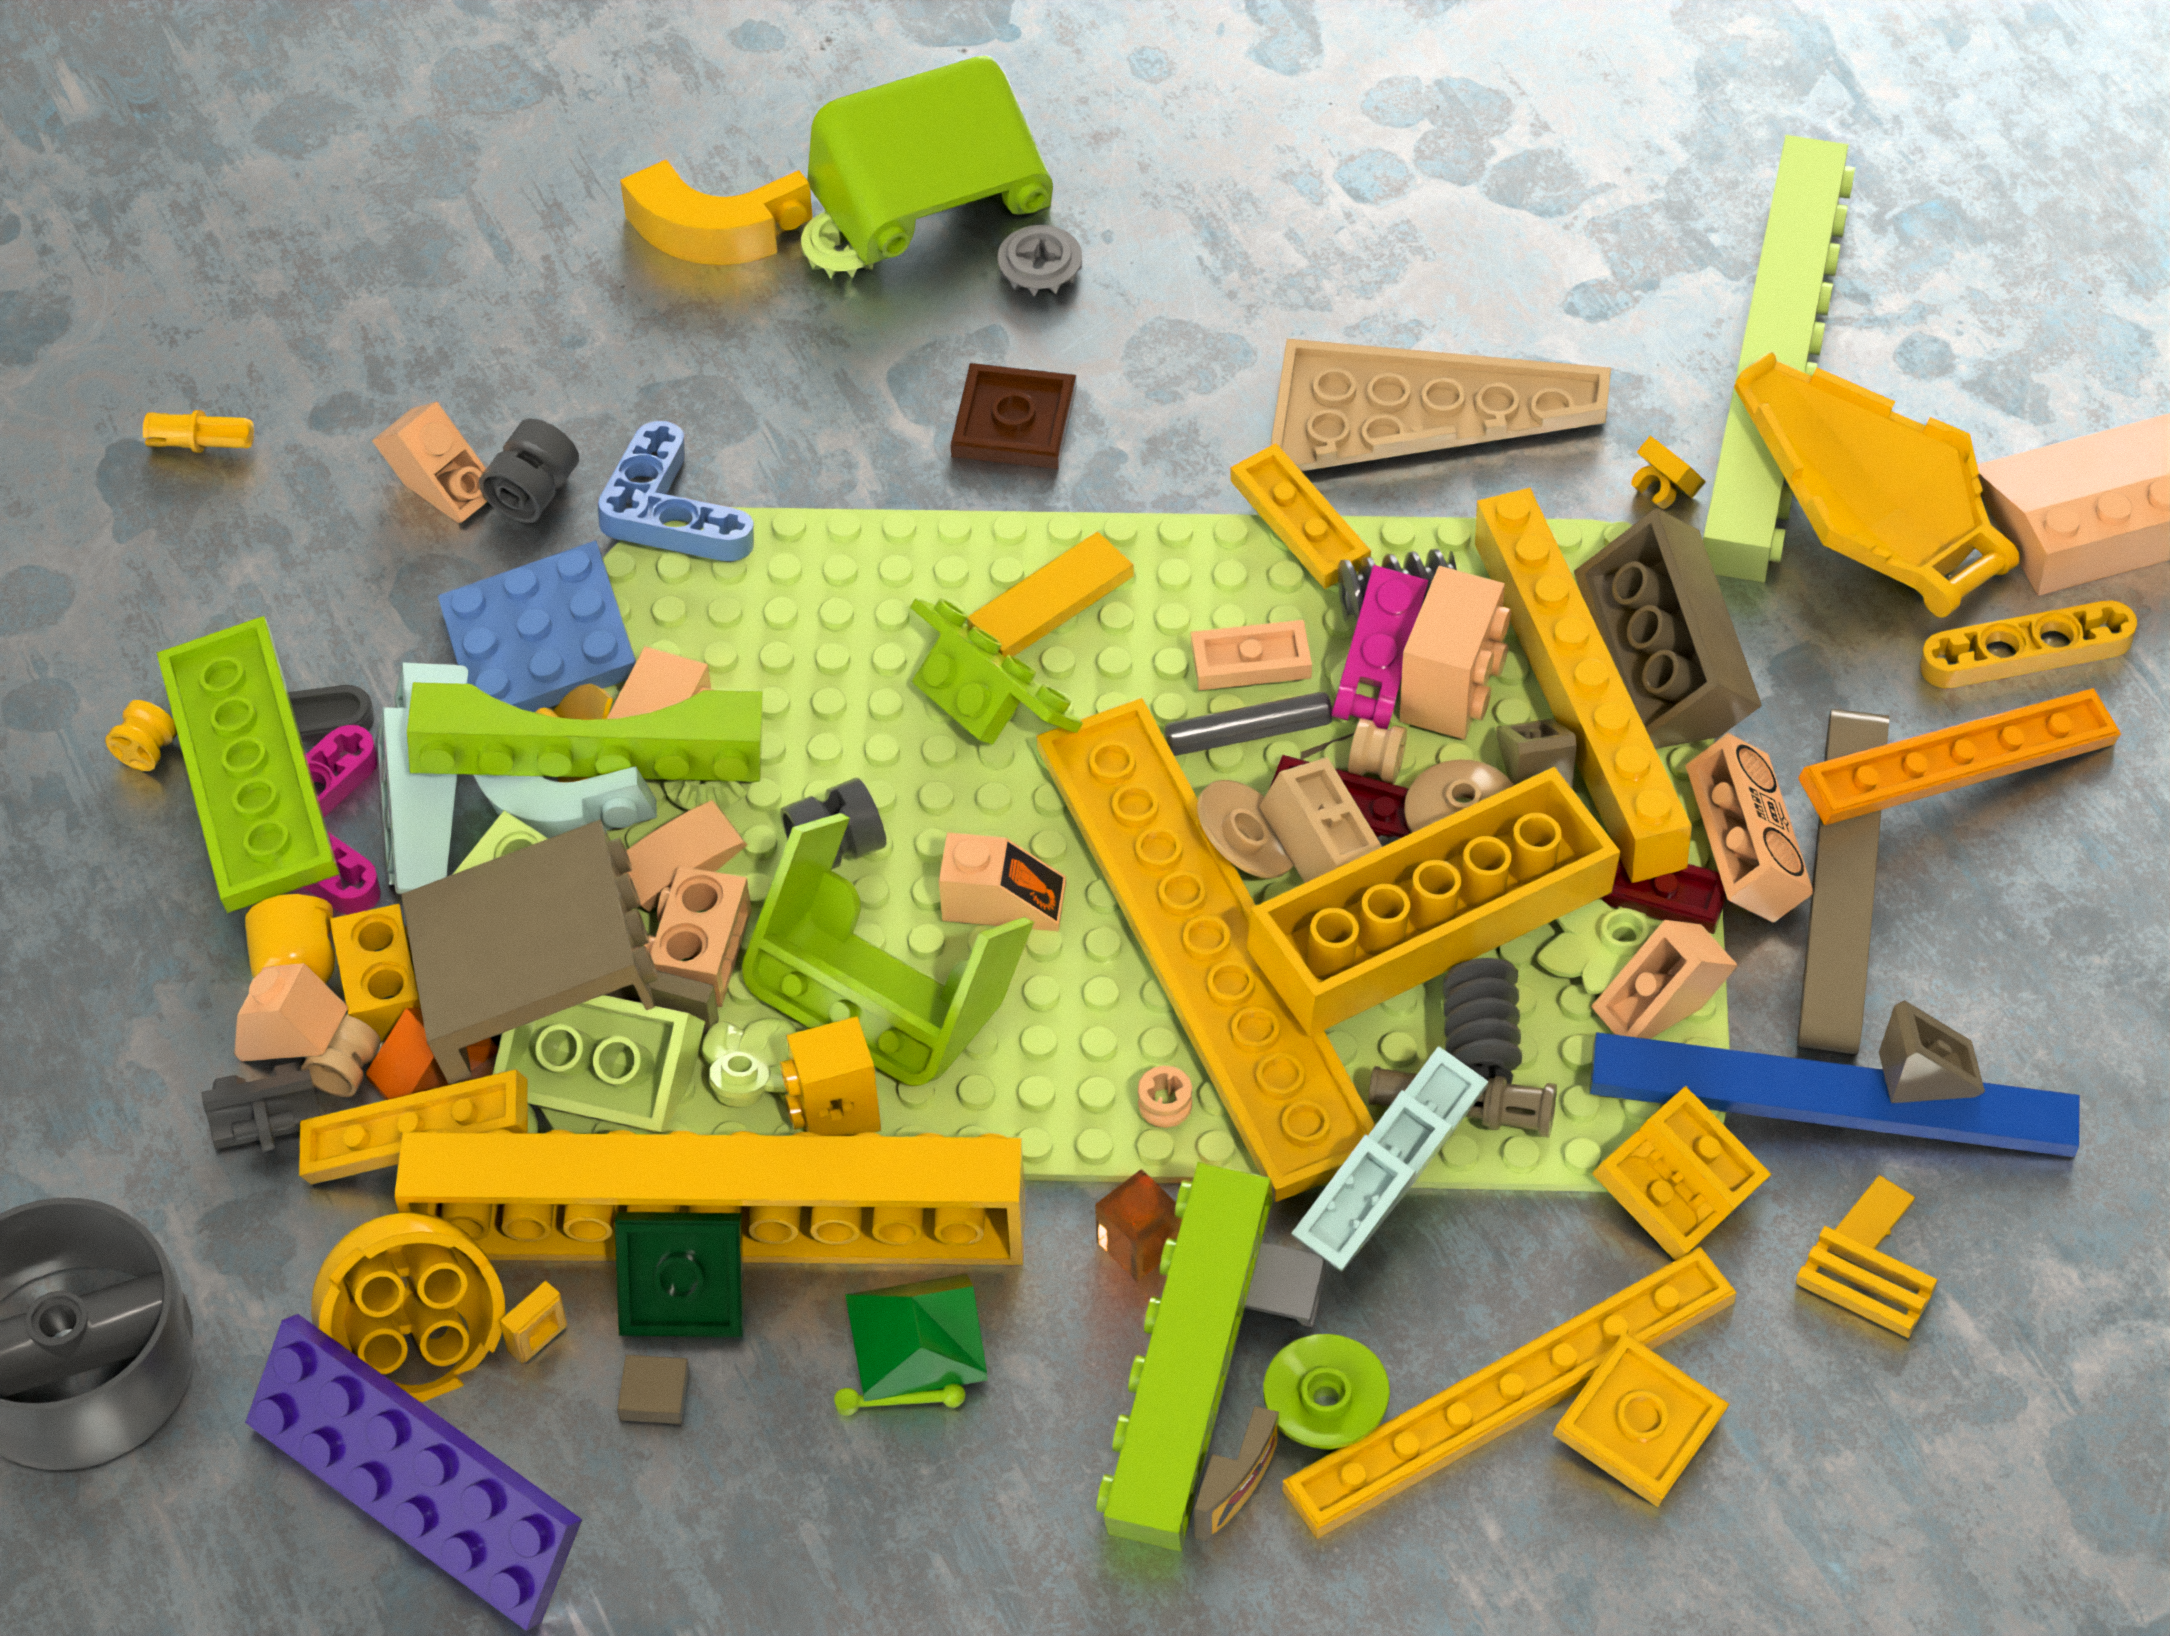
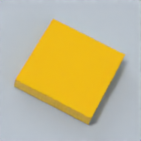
(1640, 1419)

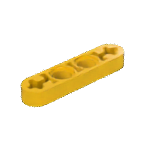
(2032, 652)

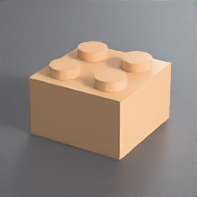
(1454, 653)

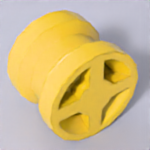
(141, 735)

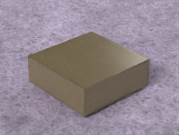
(653, 1389)

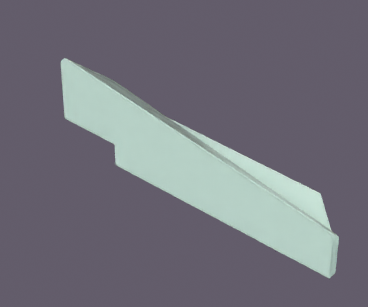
(413, 805)

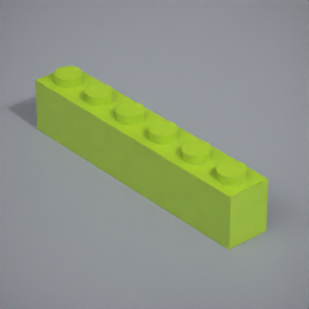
(1187, 1356)

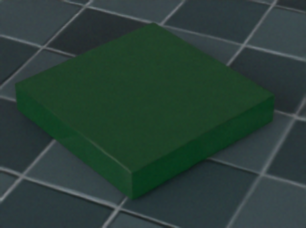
(680, 1274)

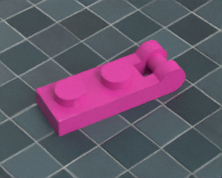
(1378, 644)

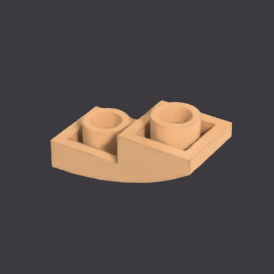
(695, 840)

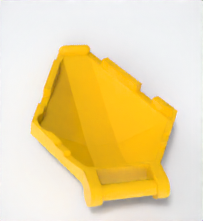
(1878, 481)

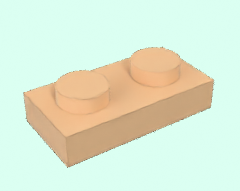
(1251, 655)

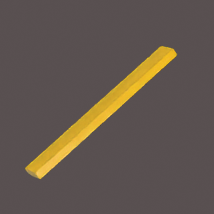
(1504, 1394)

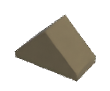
(1536, 747)
(1927, 1059)

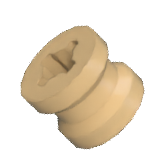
(1377, 750)

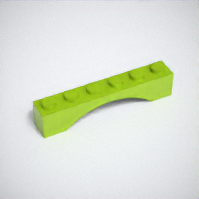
(469, 732)

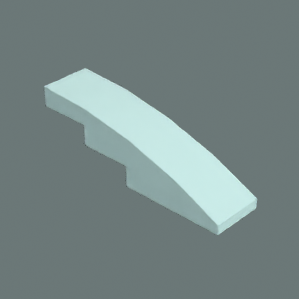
(1390, 1159)

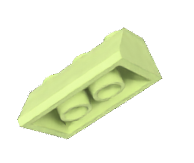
(606, 1060)

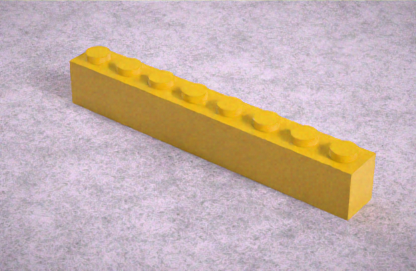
(1583, 686)

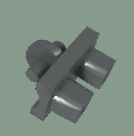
(260, 1108)

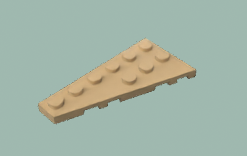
(1390, 402)

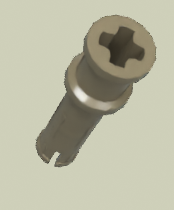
(1497, 1106)

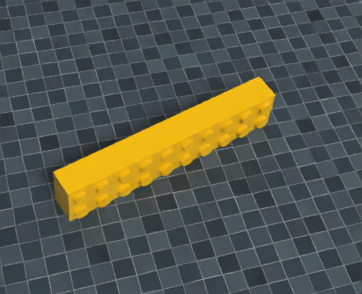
(797, 1193)

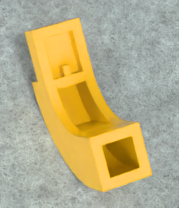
(713, 227)

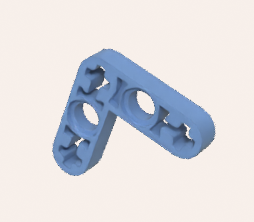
(725, 532)

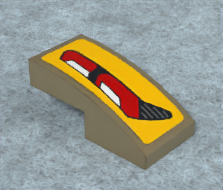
(1232, 1482)

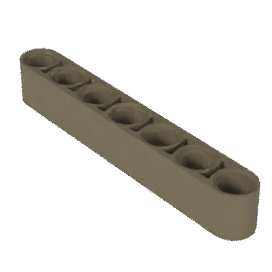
(1841, 905)

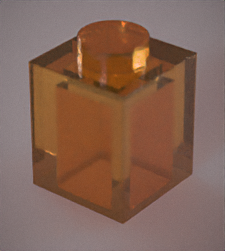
(1136, 1224)

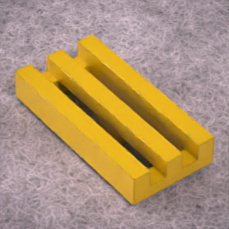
(1876, 1262)

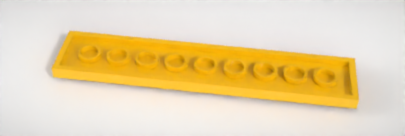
(1193, 926)

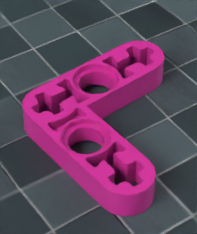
(352, 771)

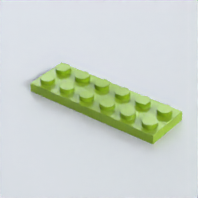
(246, 764)

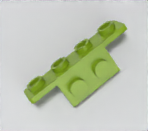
(979, 683)

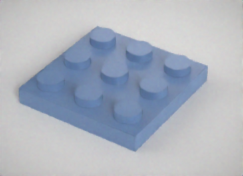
(540, 629)

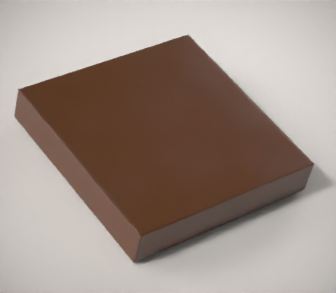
(1013, 416)

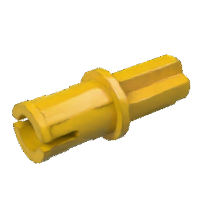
(197, 431)

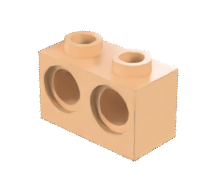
(707, 936)

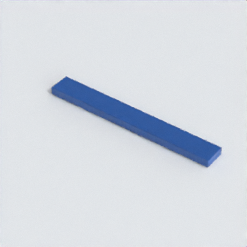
(1830, 1095)

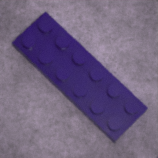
(413, 1471)

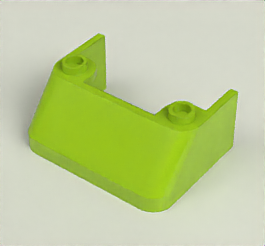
(823, 973)

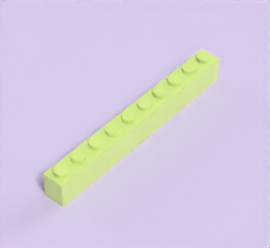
(1781, 320)

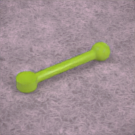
(848, 1401)

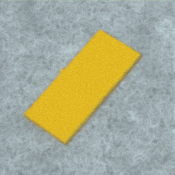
(1876, 1213)

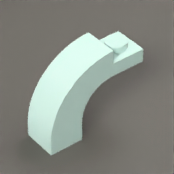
(562, 806)

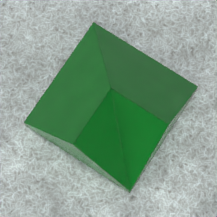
(916, 1337)

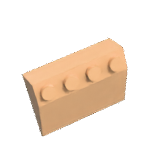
(2085, 504)

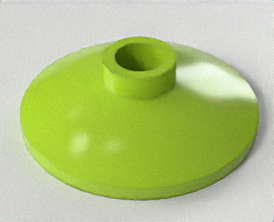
(1331, 1368)

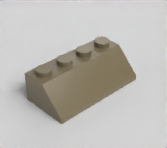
(1669, 631)

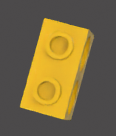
(373, 974)

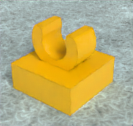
(1668, 470)

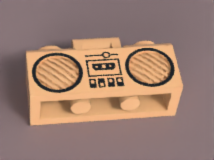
(1749, 828)

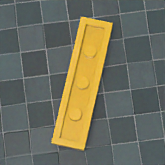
(372, 1134)

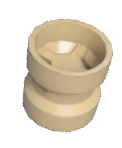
(340, 1066)

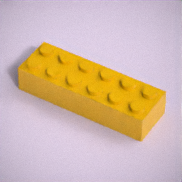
(1432, 900)

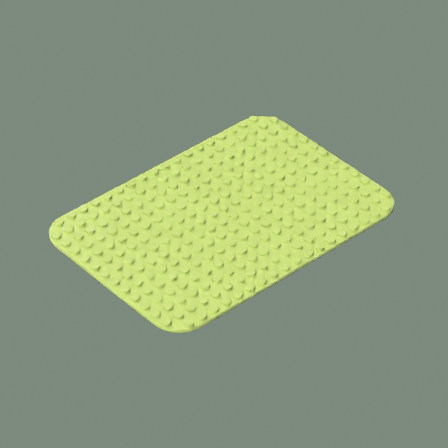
(834, 647)

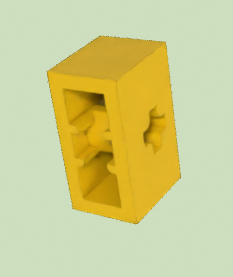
(831, 1080)

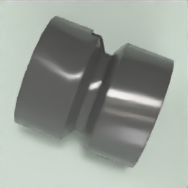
(529, 470)
(865, 828)

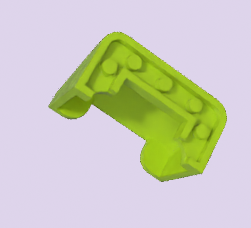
(923, 150)

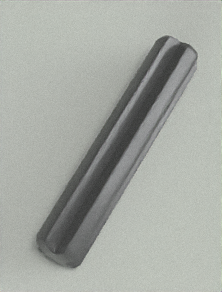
(1248, 723)

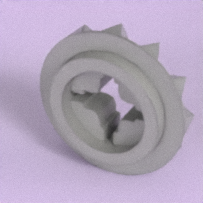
(1021, 251)

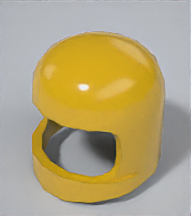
(290, 932)

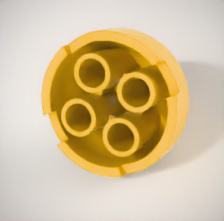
(443, 1272)

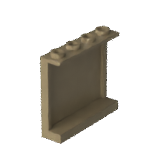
(525, 940)

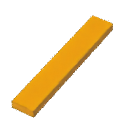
(1958, 756)

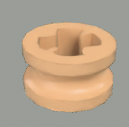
(1172, 1080)

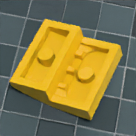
(1681, 1174)

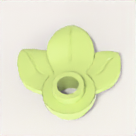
(1592, 945)
(746, 1060)

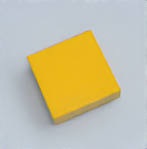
(533, 1322)

